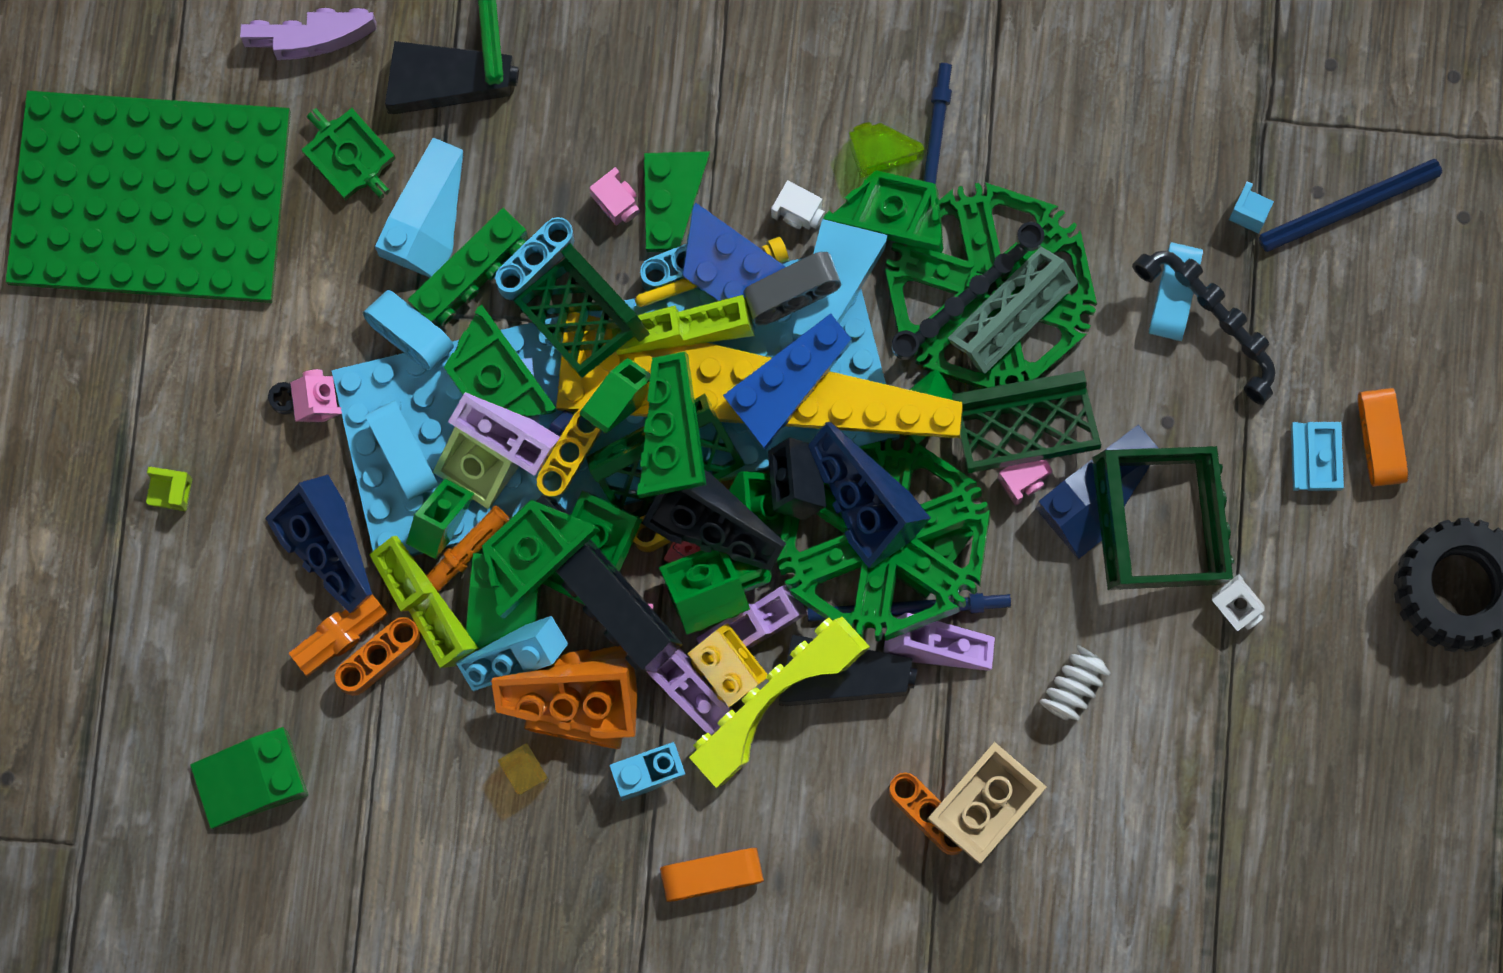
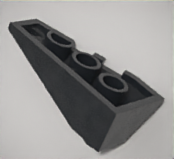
(714, 521)

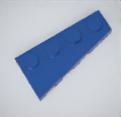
(780, 385)

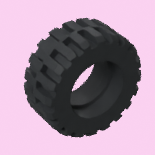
(1416, 589)

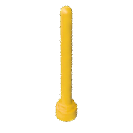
(773, 247)

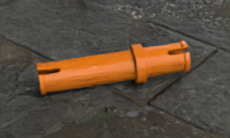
(458, 557)

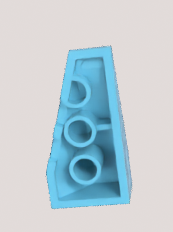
(424, 218)

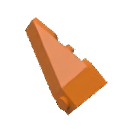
(579, 696)

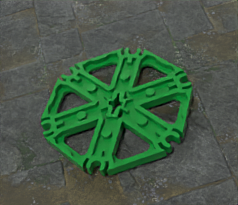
(981, 249)
(913, 560)

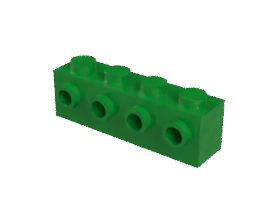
(469, 269)

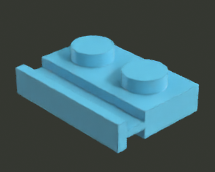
(1317, 456)

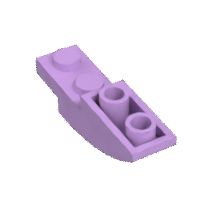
(324, 33)

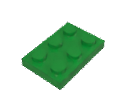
(615, 534)

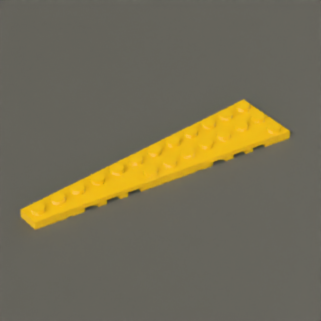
(836, 398)

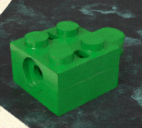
(710, 587)

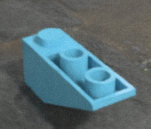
(520, 651)

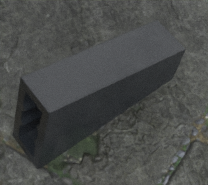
(441, 77)
(869, 677)

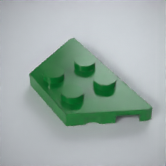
(896, 207)
(494, 371)
(530, 551)

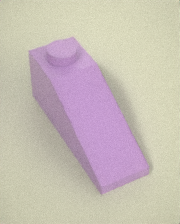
(505, 432)
(944, 646)
(691, 691)

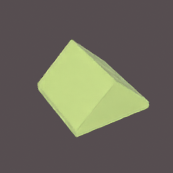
(474, 467)

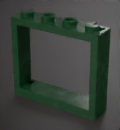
(1113, 518)

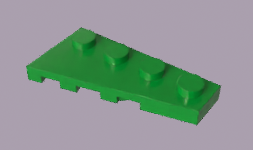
(672, 438)

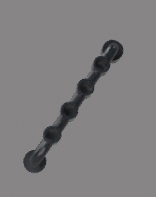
(1231, 321)
(906, 343)

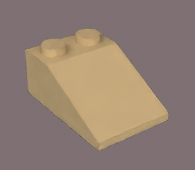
(987, 803)

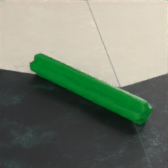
(490, 41)

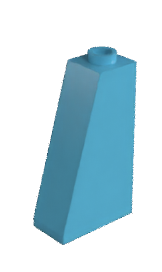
(854, 257)

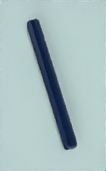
(1350, 205)

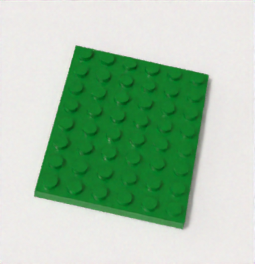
(148, 196)

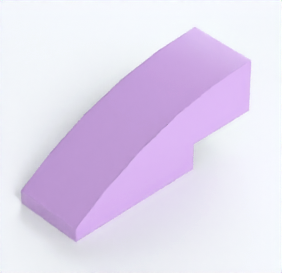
(764, 618)

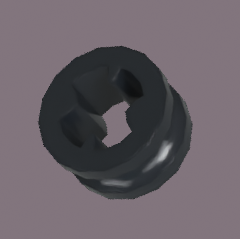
(276, 391)

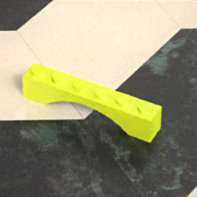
(730, 746)

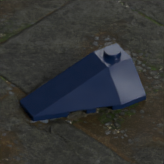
(319, 530)

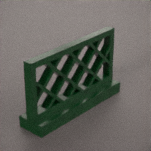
(604, 300)
(1026, 396)
(628, 450)

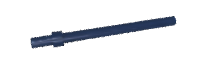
(940, 98)
(974, 603)

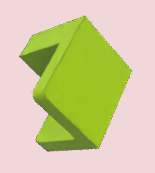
(168, 488)

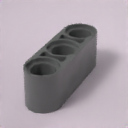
(792, 288)

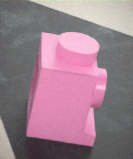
(615, 197)
(314, 397)
(1024, 478)

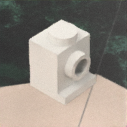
(798, 207)
(1225, 598)

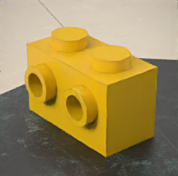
(727, 665)

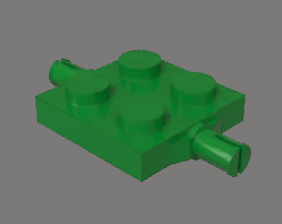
(348, 153)

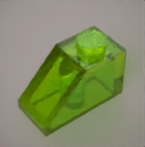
(881, 148)

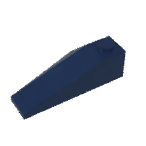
(873, 504)
(1073, 505)

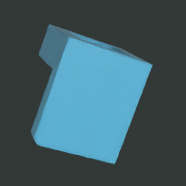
(1251, 209)

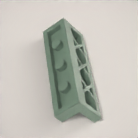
(1018, 311)

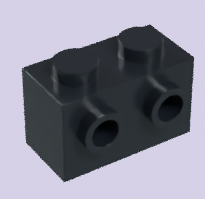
(795, 480)

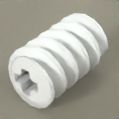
(1075, 685)

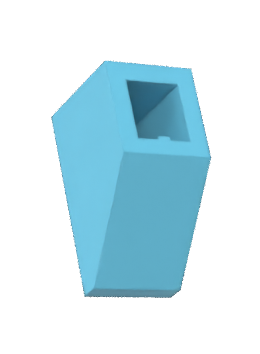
(647, 771)

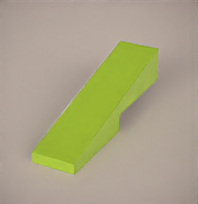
(697, 325)
(416, 594)

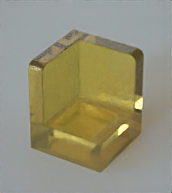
(523, 769)

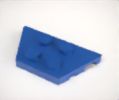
(721, 258)

